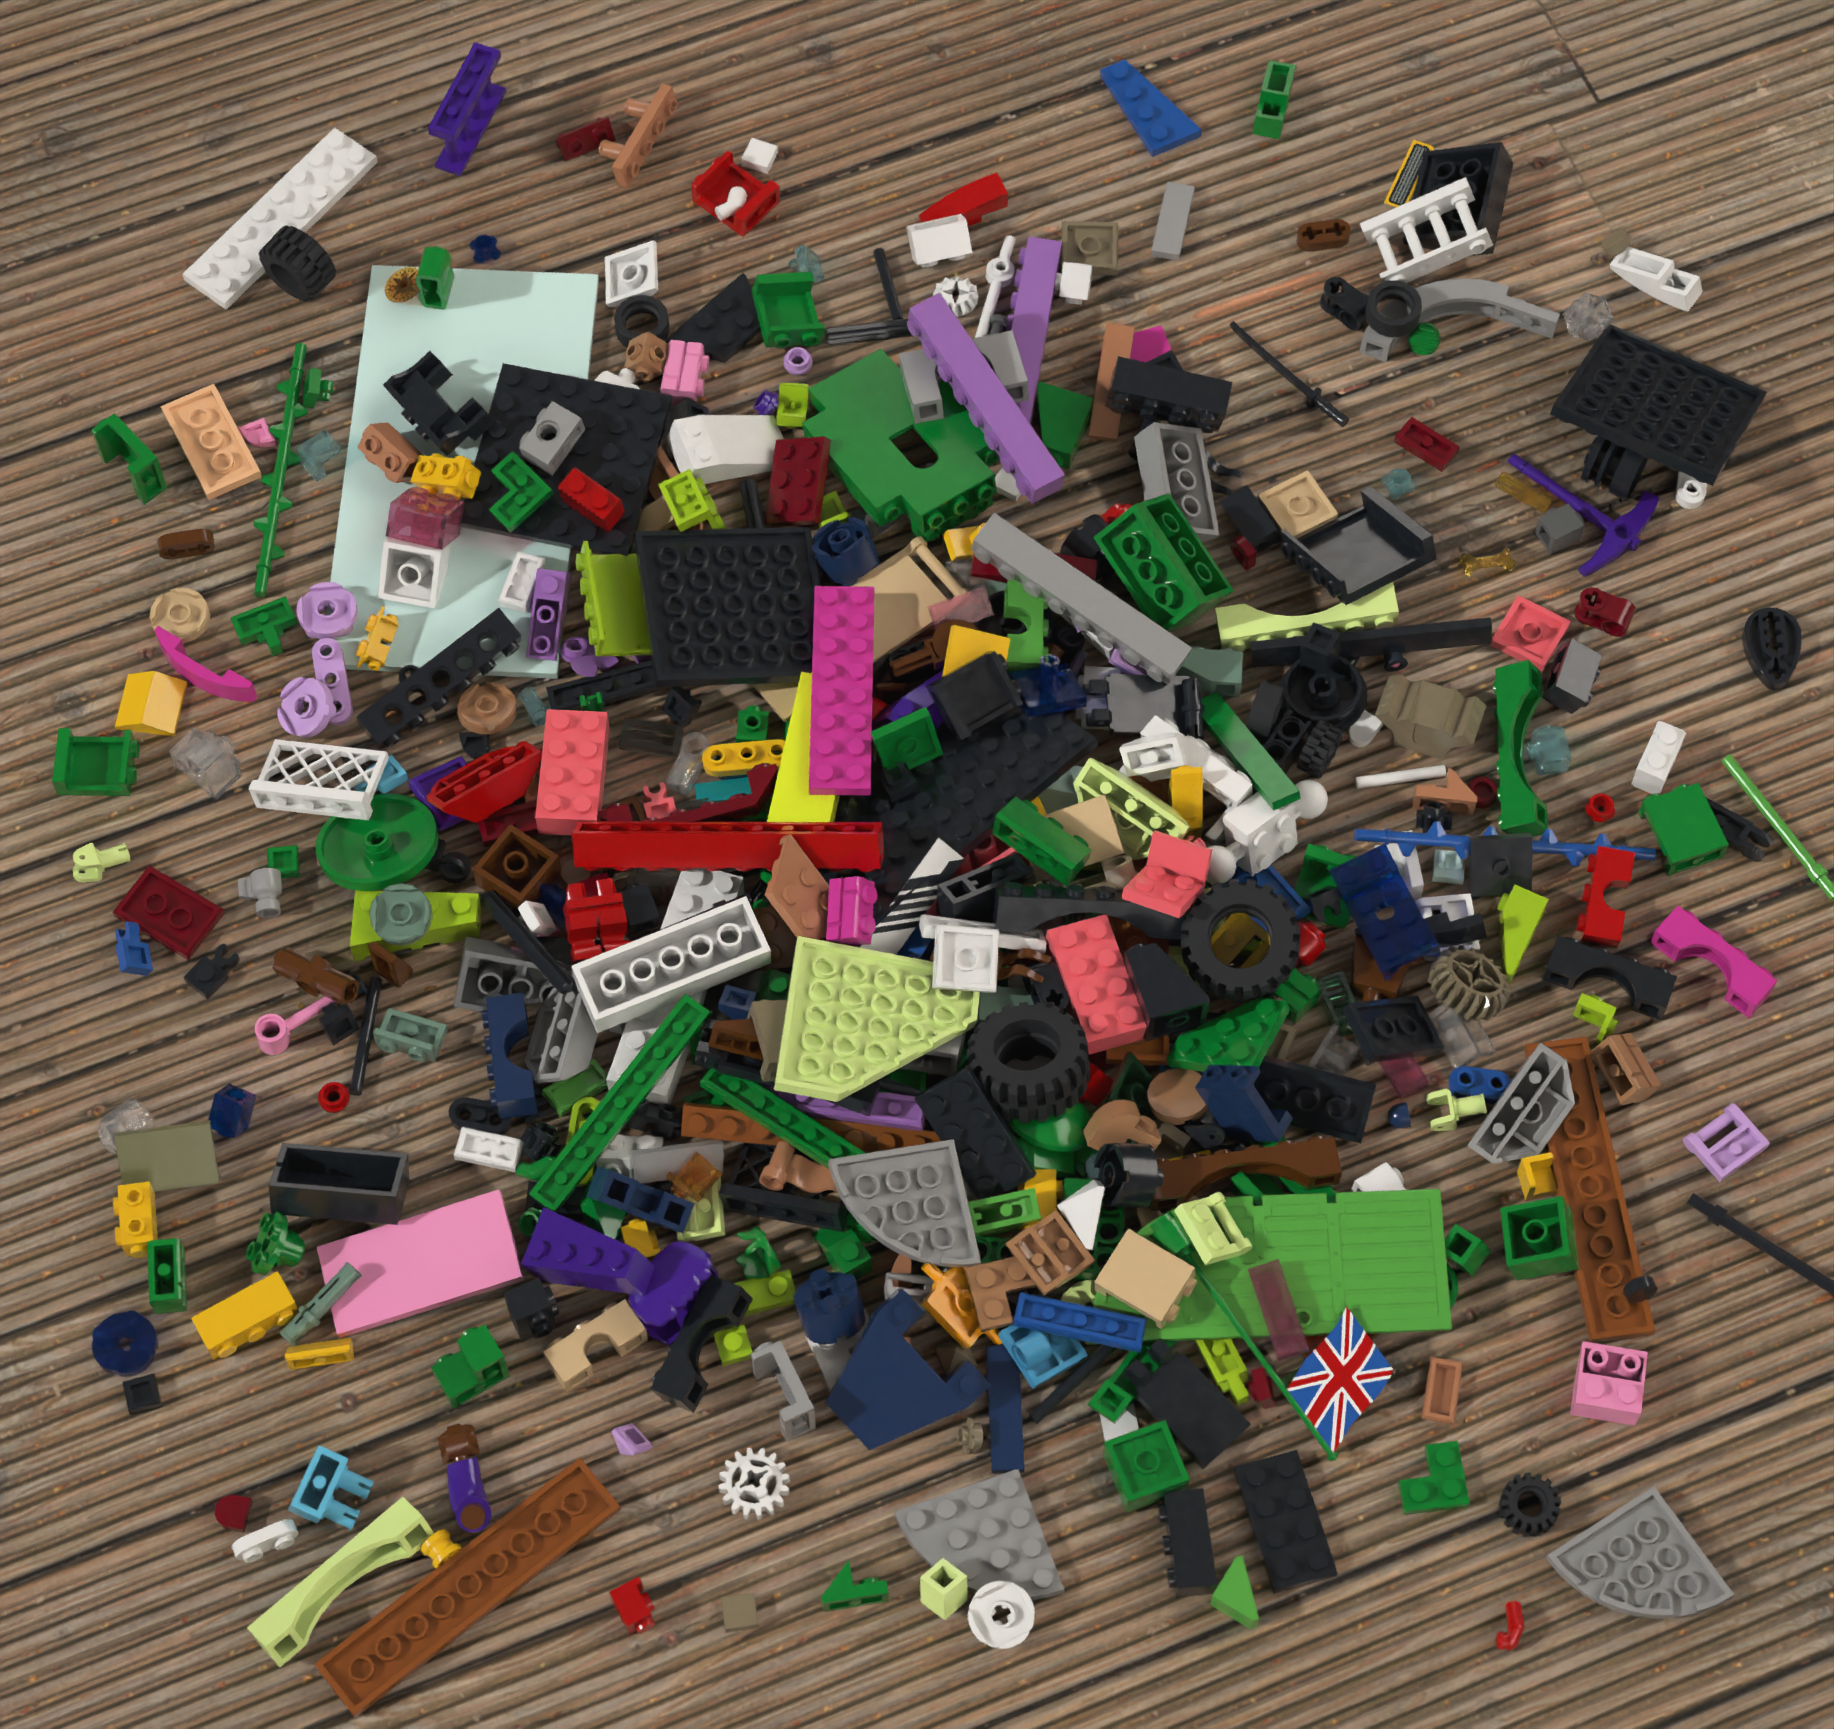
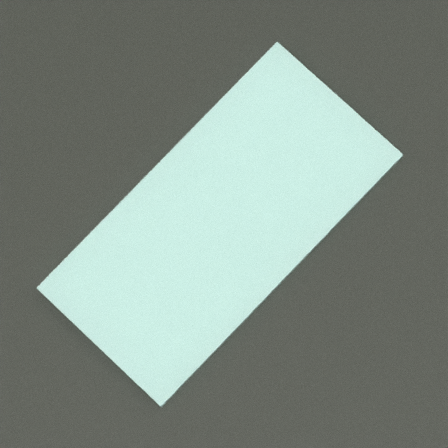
(489, 320)

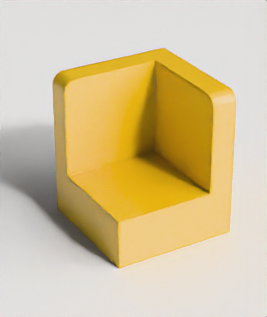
(1536, 1176)

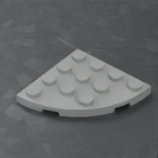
(911, 1201)
(985, 1534)
(1642, 1563)

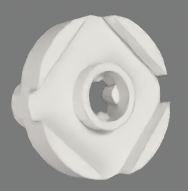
(995, 1632)

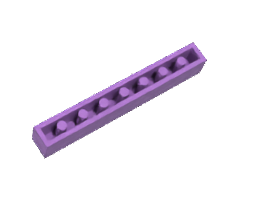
(1033, 308)
(985, 398)

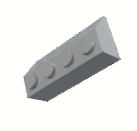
(1176, 463)

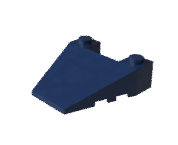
(890, 1387)

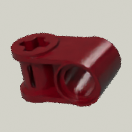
(1606, 612)

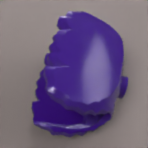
(672, 1289)

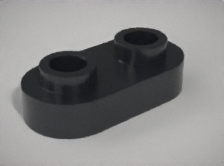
(481, 1116)

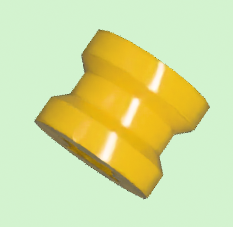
(440, 1547)

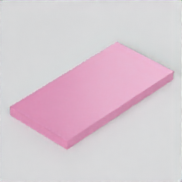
(423, 1263)

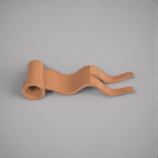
(795, 1169)

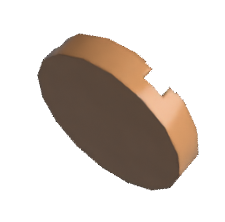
(487, 708)
(1174, 1096)

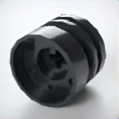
(1616, 463)

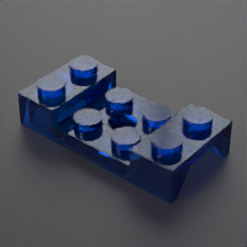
(1375, 883)

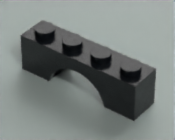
(1646, 986)
(716, 1308)

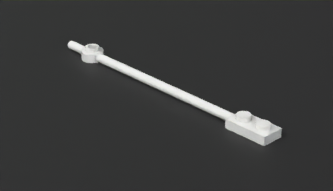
(997, 280)

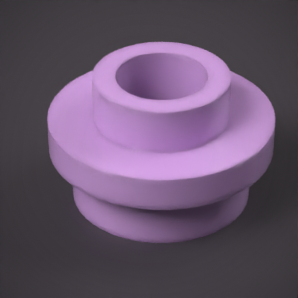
(797, 355)

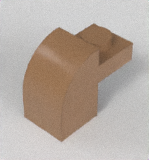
(1118, 1122)

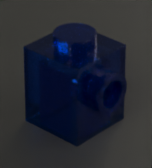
(231, 1111)

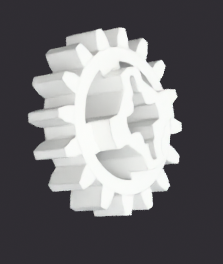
(743, 1491)

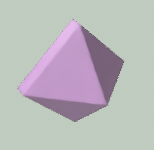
(630, 1440)

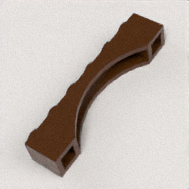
(1306, 1163)

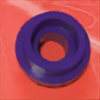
(766, 403)

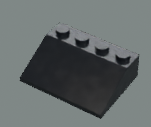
(1488, 175)

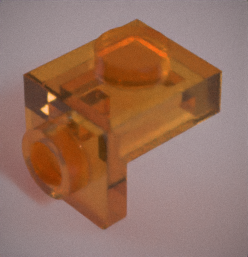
(694, 1178)

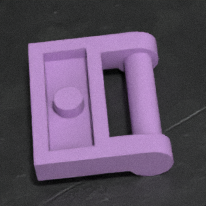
(1732, 1150)

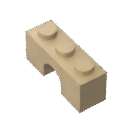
(614, 1326)

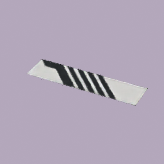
(896, 927)

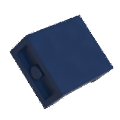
(1238, 1105)

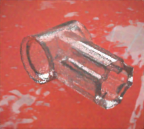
(687, 765)

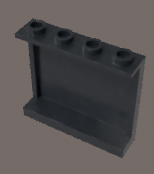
(1362, 548)

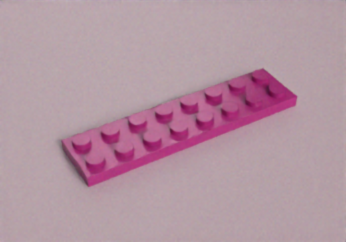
(842, 691)

